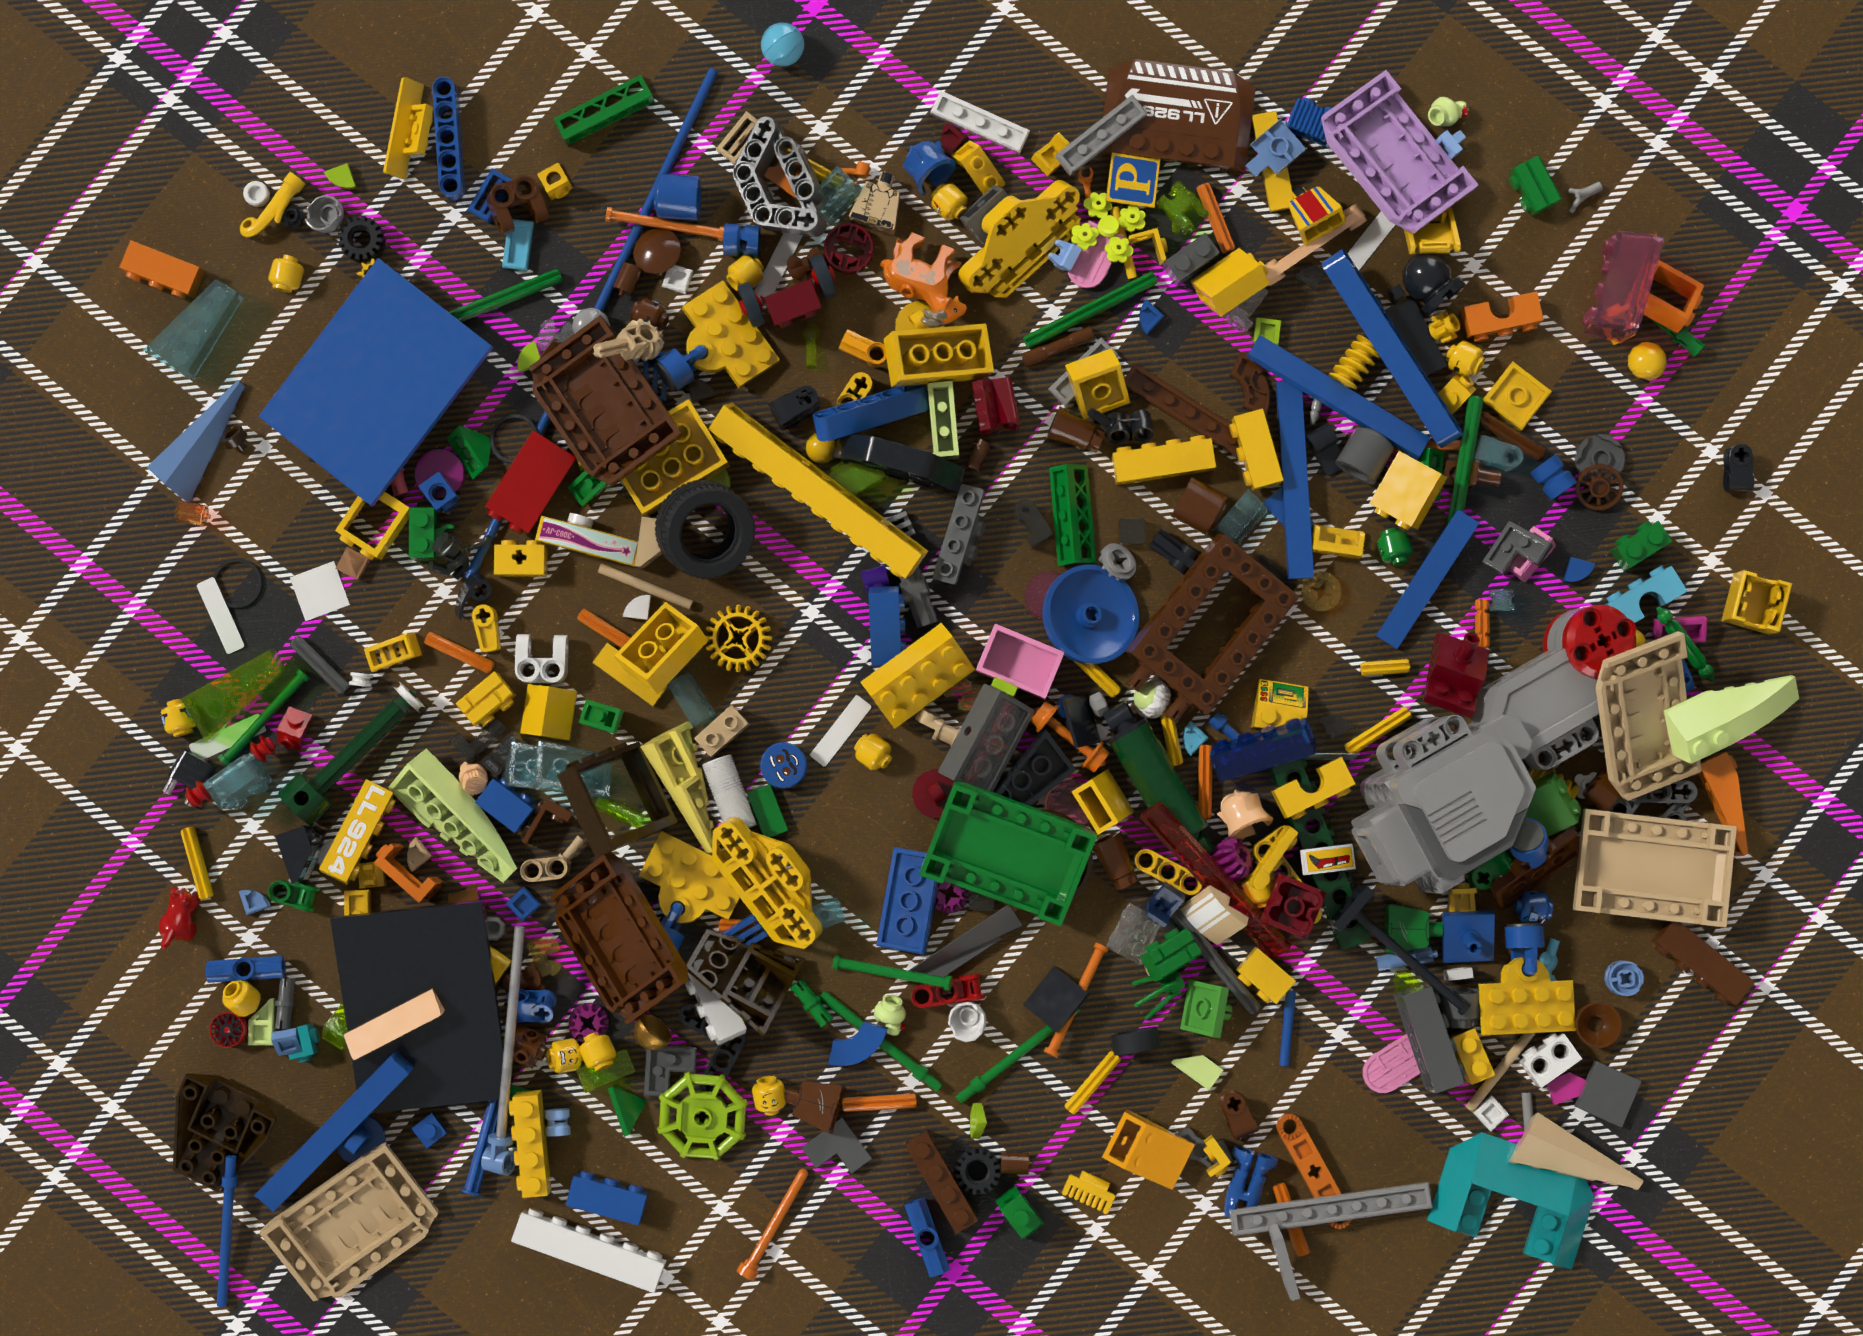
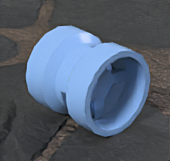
(560, 1127)

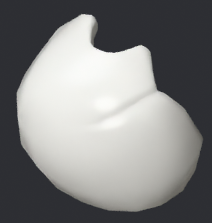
(967, 1021)

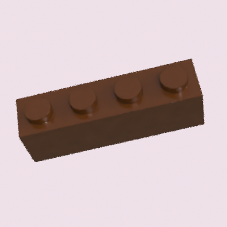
(1703, 962)
(941, 1181)

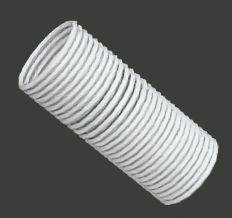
(731, 801)

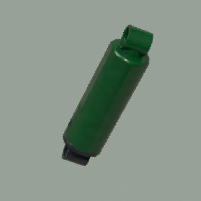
(1152, 770)

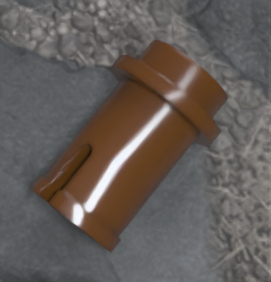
(978, 454)

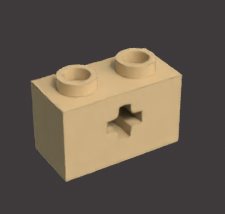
(721, 731)

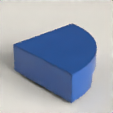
(1149, 317)
(1577, 569)

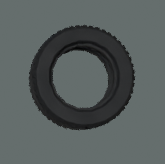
(734, 545)

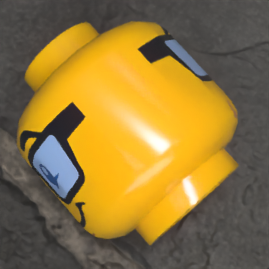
(177, 718)

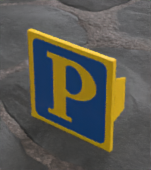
(1133, 180)

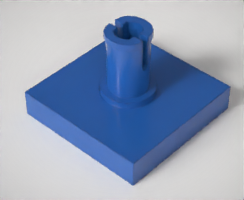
(1468, 936)

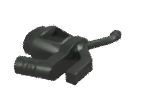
(451, 549)

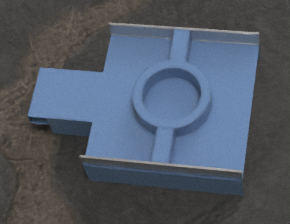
(1275, 149)

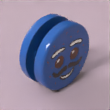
(783, 765)

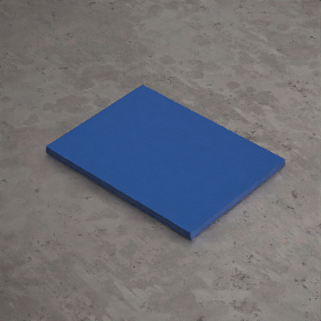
(375, 382)

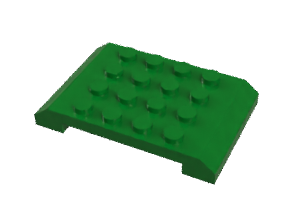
(1008, 851)

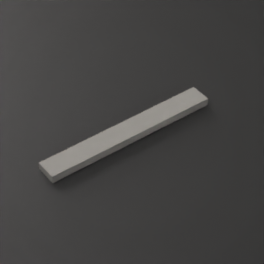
(1331, 1208)

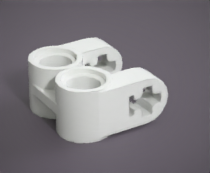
(541, 665)

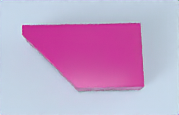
(1565, 1087)

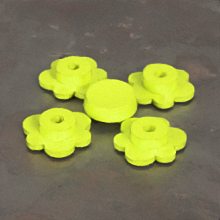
(1108, 227)

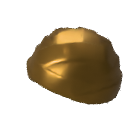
(651, 1032)

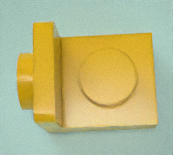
(1214, 1152)

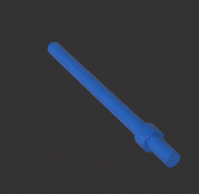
(229, 1182)

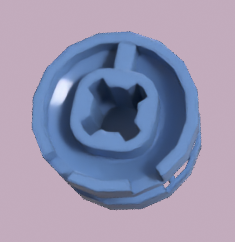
(1623, 978)

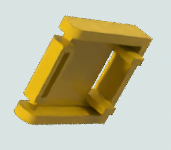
(1435, 237)

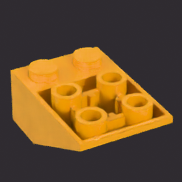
(1148, 1150)

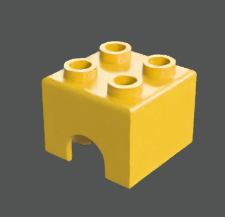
(1756, 602)

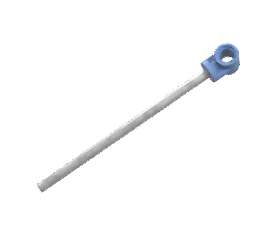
(498, 1157)

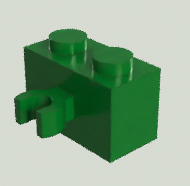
(423, 531)

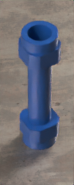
(1218, 722)

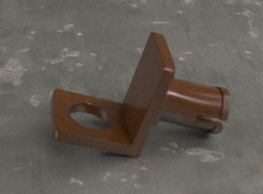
(1477, 475)

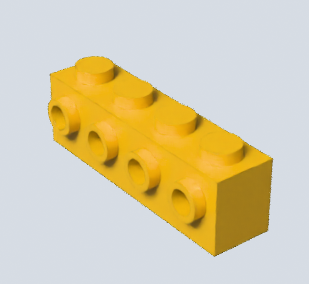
(531, 1143)

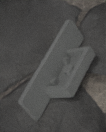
(961, 536)

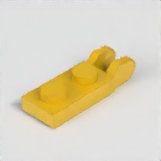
(1272, 859)

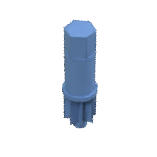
(1392, 961)

